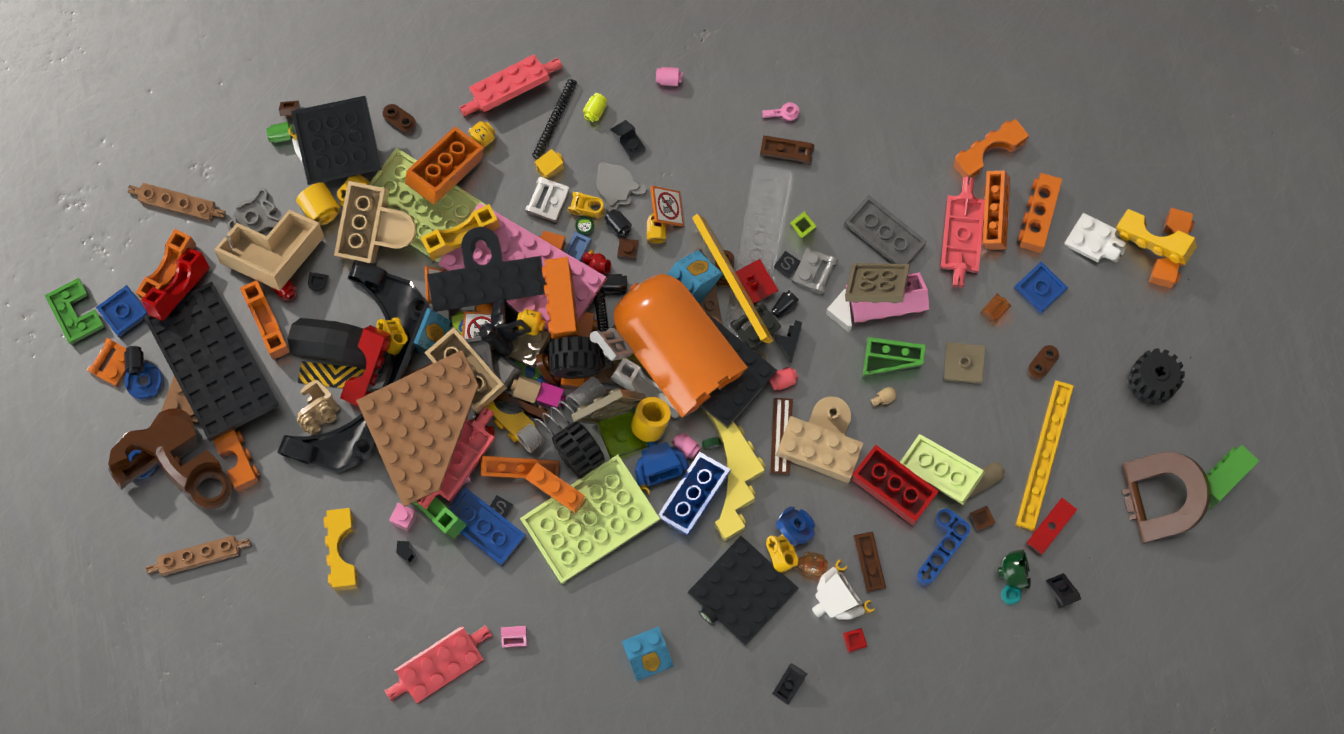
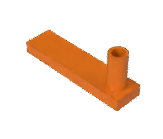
(514, 467)

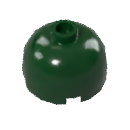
(1015, 570)

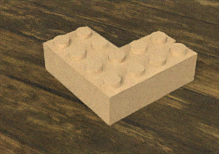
(271, 257)

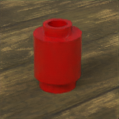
(287, 292)

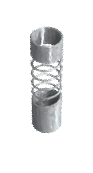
(584, 395)

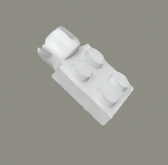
(1095, 240)

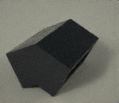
(405, 551)

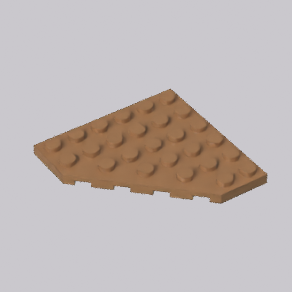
(421, 423)

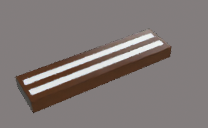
(781, 413)

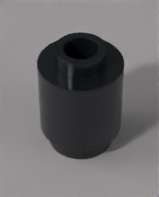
(618, 223)
(615, 283)
(134, 360)

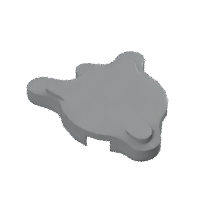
(617, 185)
(255, 213)

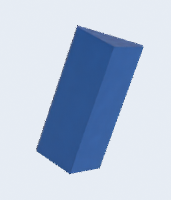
(693, 494)

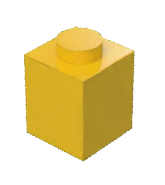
(549, 164)

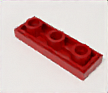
(1058, 518)

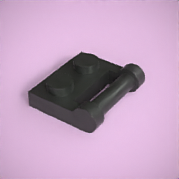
(749, 335)

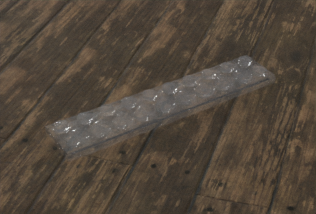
(760, 229)

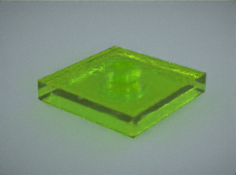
(619, 436)

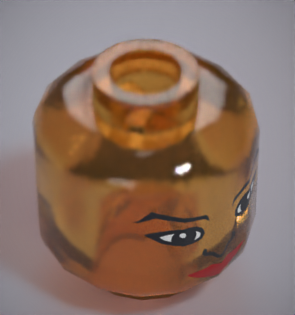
(812, 565)

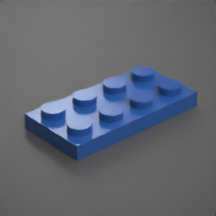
(486, 527)

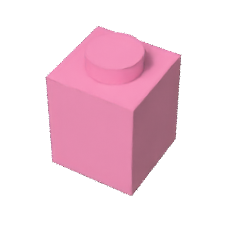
(403, 517)

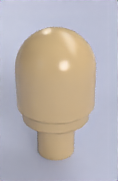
(884, 396)

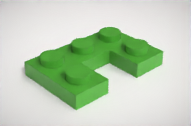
(61, 305)

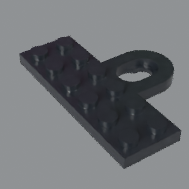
(488, 282)

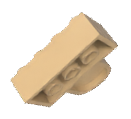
(370, 224)
(489, 383)
(822, 440)

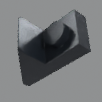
(628, 139)
(788, 344)
(1063, 590)
(790, 683)

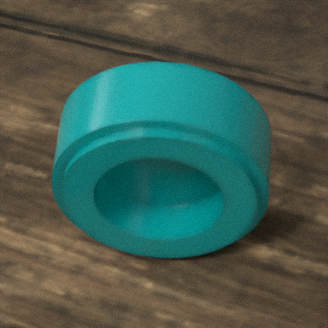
(1010, 595)

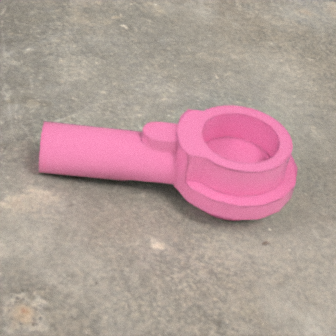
(788, 111)

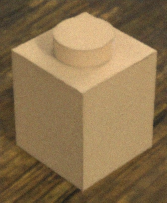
(525, 388)

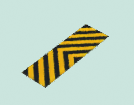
(327, 374)

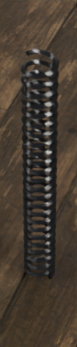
(555, 119)
(598, 323)

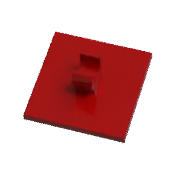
(756, 281)

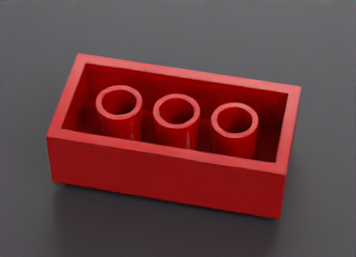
(894, 485)

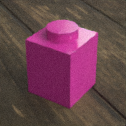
(550, 396)

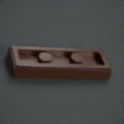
(869, 562)

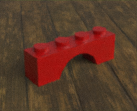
(189, 271)
(373, 344)

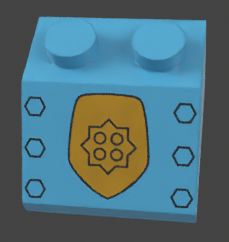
(696, 274)
(431, 330)
(647, 653)

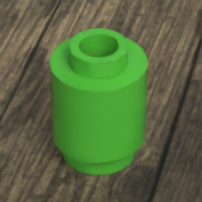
(279, 132)

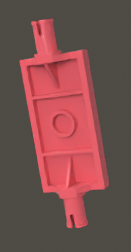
(509, 84)
(963, 233)
(467, 454)
(439, 664)

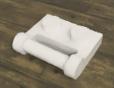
(552, 202)

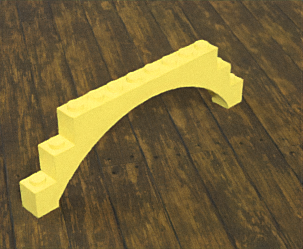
(744, 469)

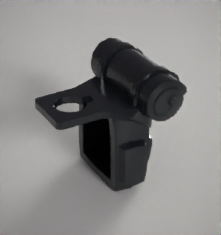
(503, 328)

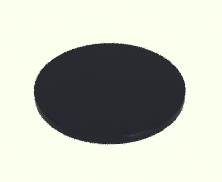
(511, 406)

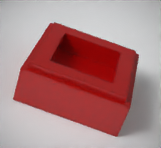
(855, 640)

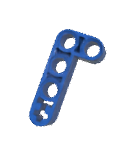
(940, 551)

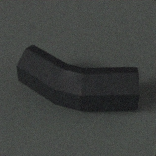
(328, 341)

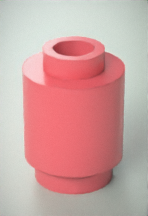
(784, 378)

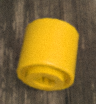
(318, 203)
(650, 419)

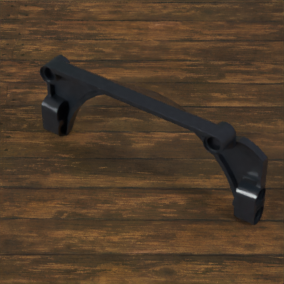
(341, 447)

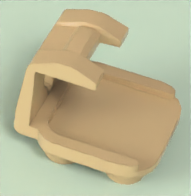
(319, 409)

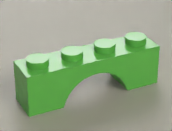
(444, 517)

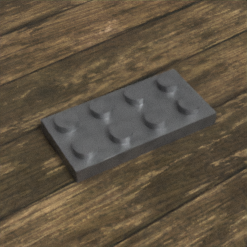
(885, 232)

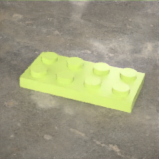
(942, 469)

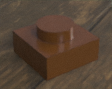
(286, 107)
(628, 248)
(982, 518)

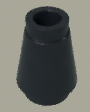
(784, 303)

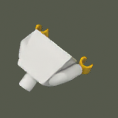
(838, 596)

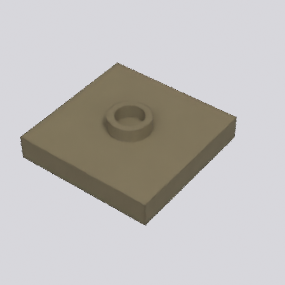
(964, 363)

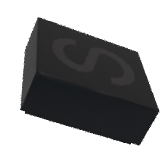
(787, 264)
(501, 506)

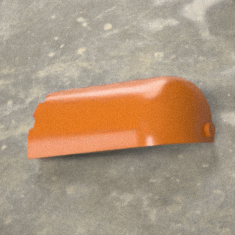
(676, 342)

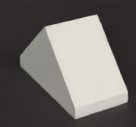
(840, 312)

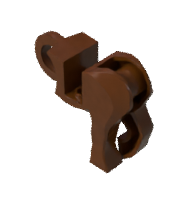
(164, 444)

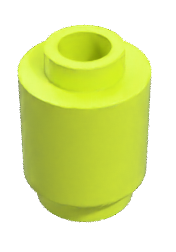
(595, 107)

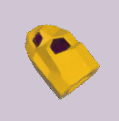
(655, 231)

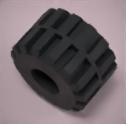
(574, 357)
(1155, 387)
(578, 449)

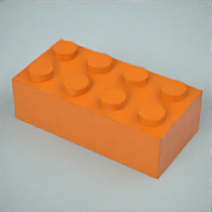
(444, 165)
(560, 297)

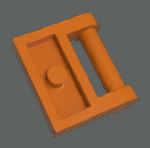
(115, 369)

